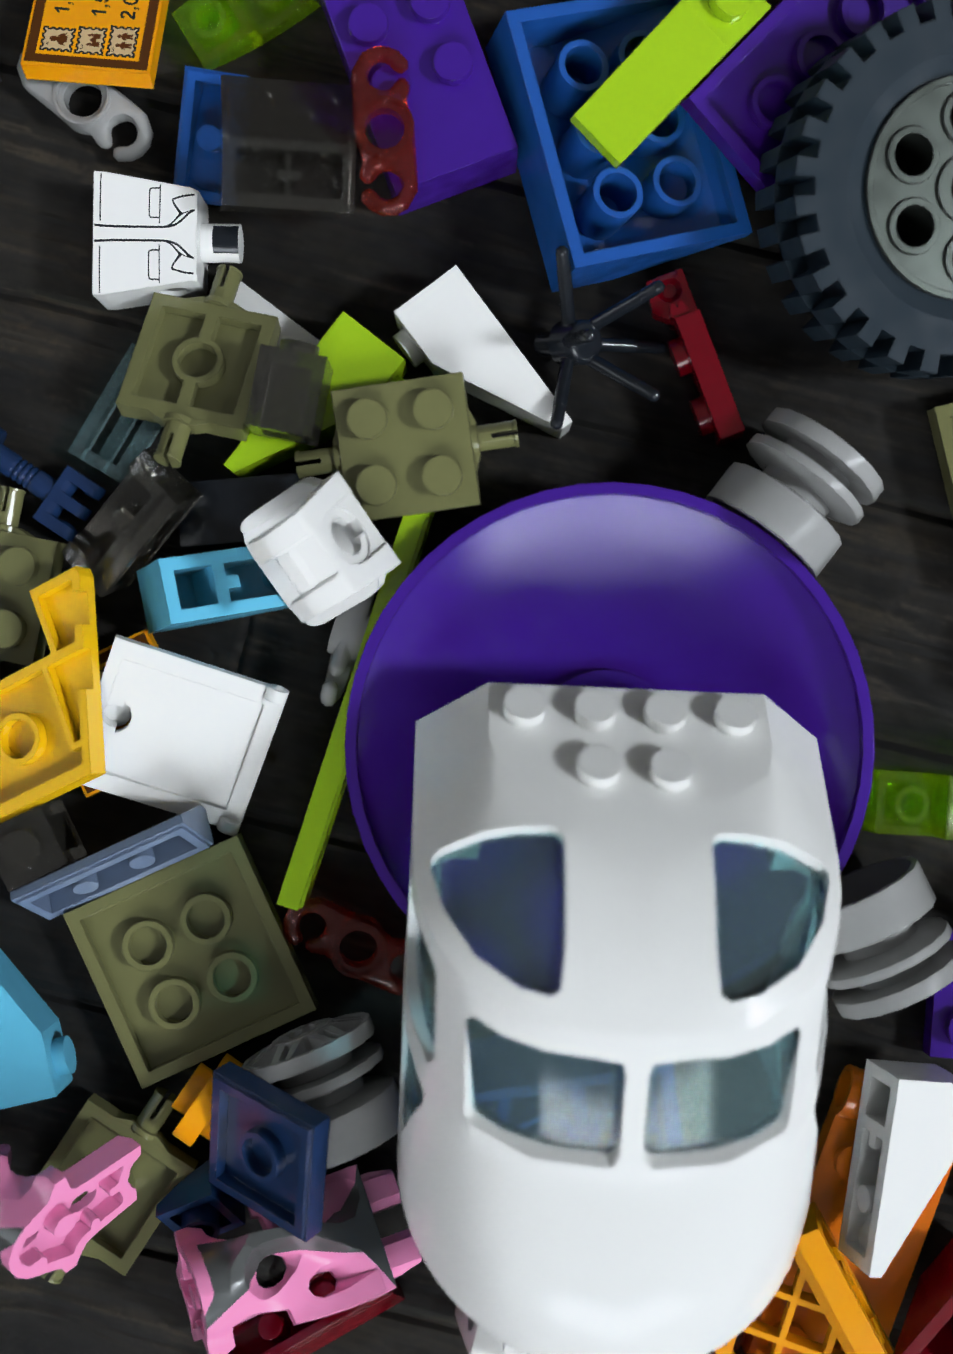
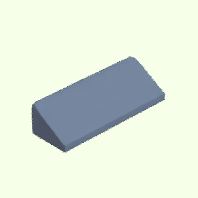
(117, 865)

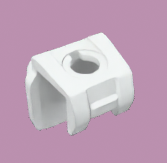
(318, 548)

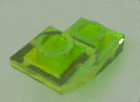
(231, 28)
(910, 804)

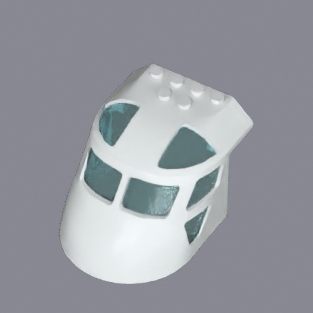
(613, 1010)

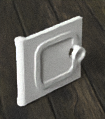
(190, 735)

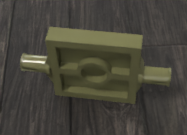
(196, 365)
(408, 446)
(23, 566)
(152, 1174)

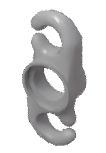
(114, 109)
(344, 647)

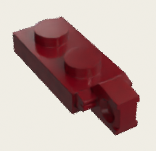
(695, 355)

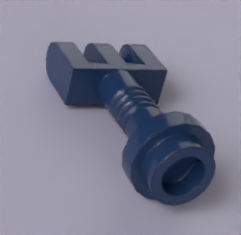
(54, 493)

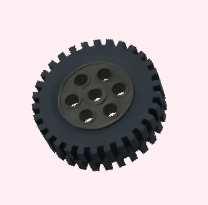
(843, 195)

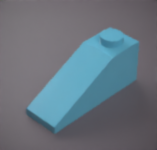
(204, 589)
(33, 1051)

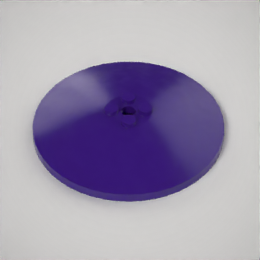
(607, 595)

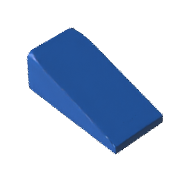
(200, 133)

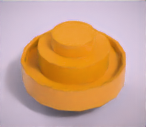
(196, 1103)

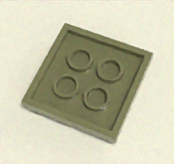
(191, 960)

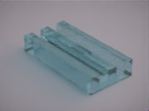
(97, 420)

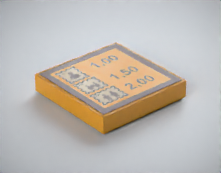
(95, 41)

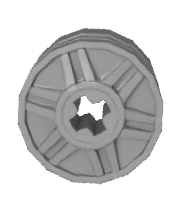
(803, 480)
(884, 947)
(325, 1069)

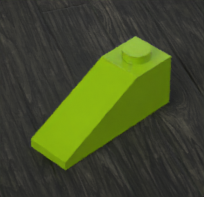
(663, 72)
(356, 361)

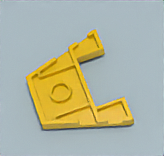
(54, 705)

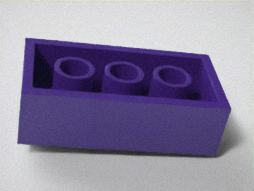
(452, 95)

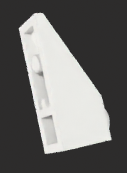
(457, 332)
(896, 1158)

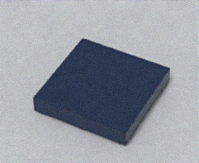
(268, 1150)

